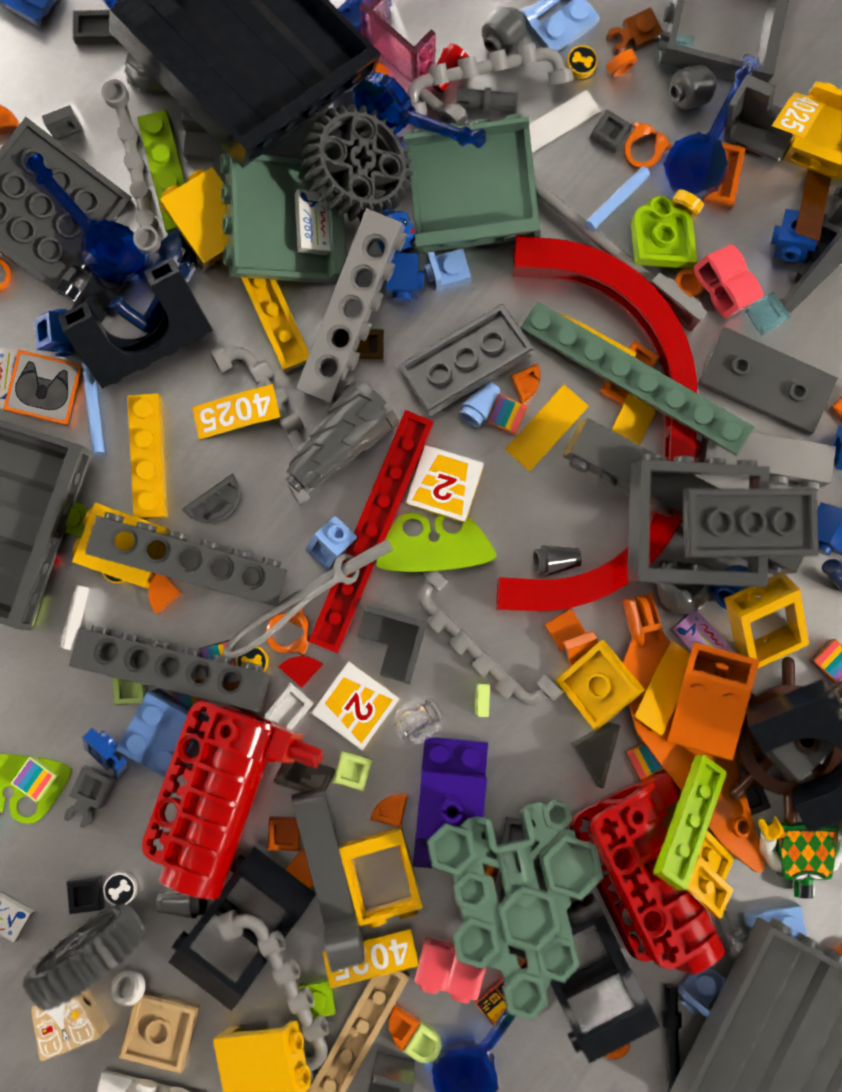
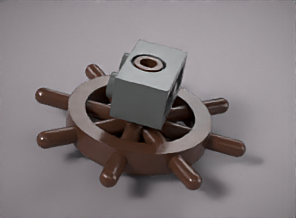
(793, 759)

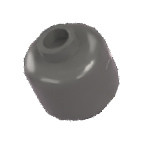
(503, 29)
(692, 86)

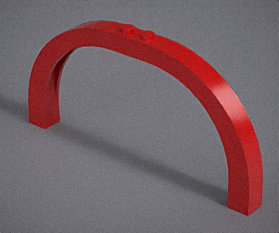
(639, 298)

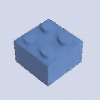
(156, 731)

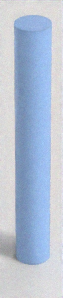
(617, 199)
(93, 411)

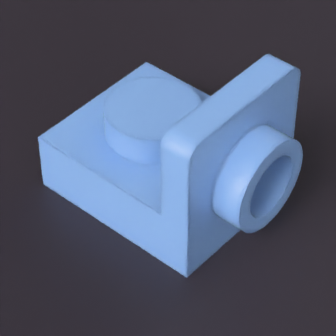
(447, 269)
(330, 542)
(700, 990)

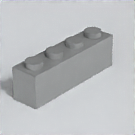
(788, 459)

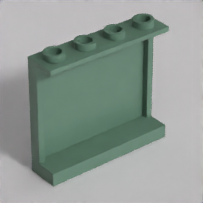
(471, 192)
(263, 223)

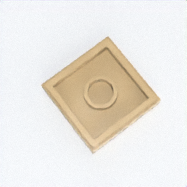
(159, 1032)

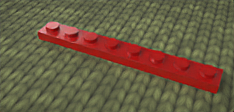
(373, 528)

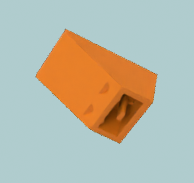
(713, 701)

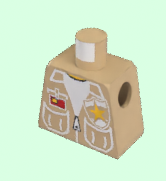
(67, 1026)

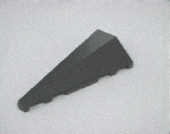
(821, 261)

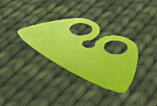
(451, 551)
(10, 766)

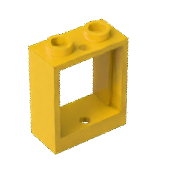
(745, 608)
(369, 844)

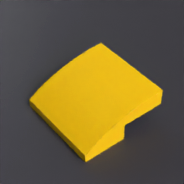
(709, 876)

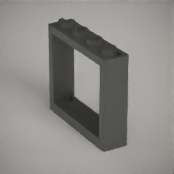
(721, 66)
(640, 521)

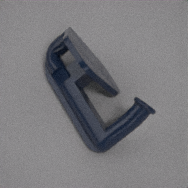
(169, 248)

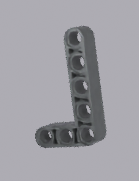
(341, 928)

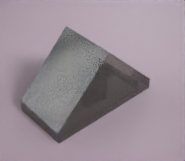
(596, 752)
(303, 777)

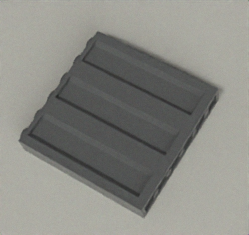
(36, 496)
(772, 1020)

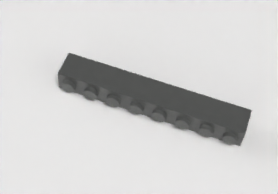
(610, 459)

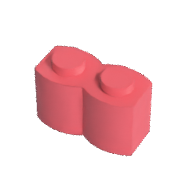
(728, 281)
(442, 972)

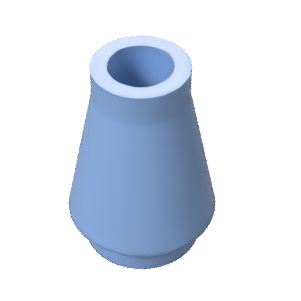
(479, 405)

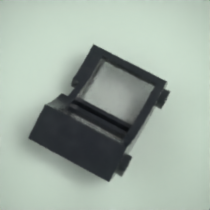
(255, 889)
(594, 995)

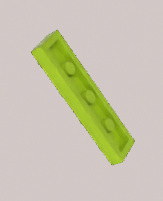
(161, 156)
(690, 823)

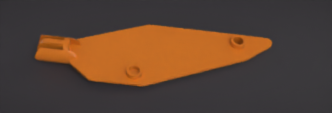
(642, 659)

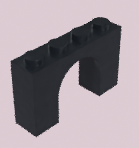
(114, 357)
(797, 715)

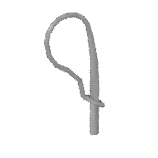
(308, 593)

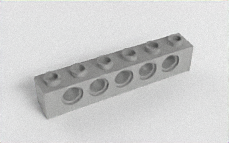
(373, 228)

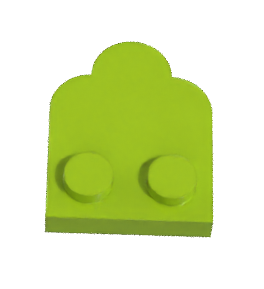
(663, 235)

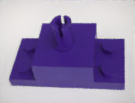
(449, 788)

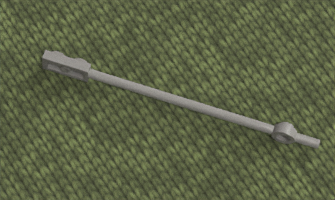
(686, 308)

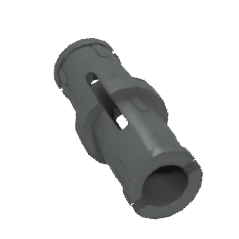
(487, 99)

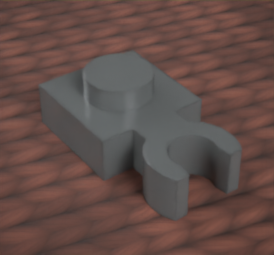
(89, 791)

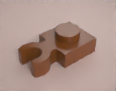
(637, 30)

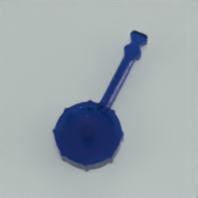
(390, 100)
(699, 159)
(105, 244)
(470, 1065)

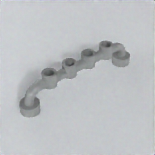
(496, 61)
(145, 237)
(261, 373)
(483, 661)
(285, 974)

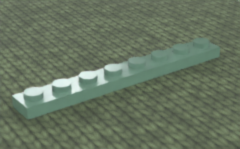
(637, 379)

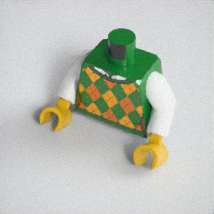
(800, 853)

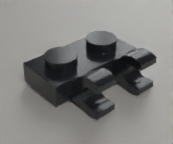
(97, 291)

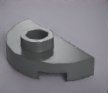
(216, 502)

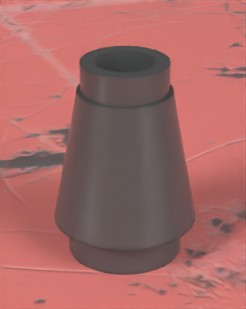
(555, 559)
(180, 904)

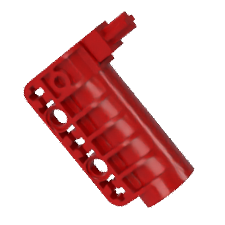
(216, 794)
(629, 838)

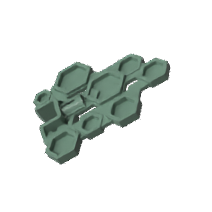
(527, 915)

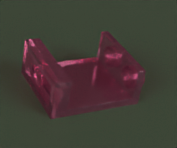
(394, 48)

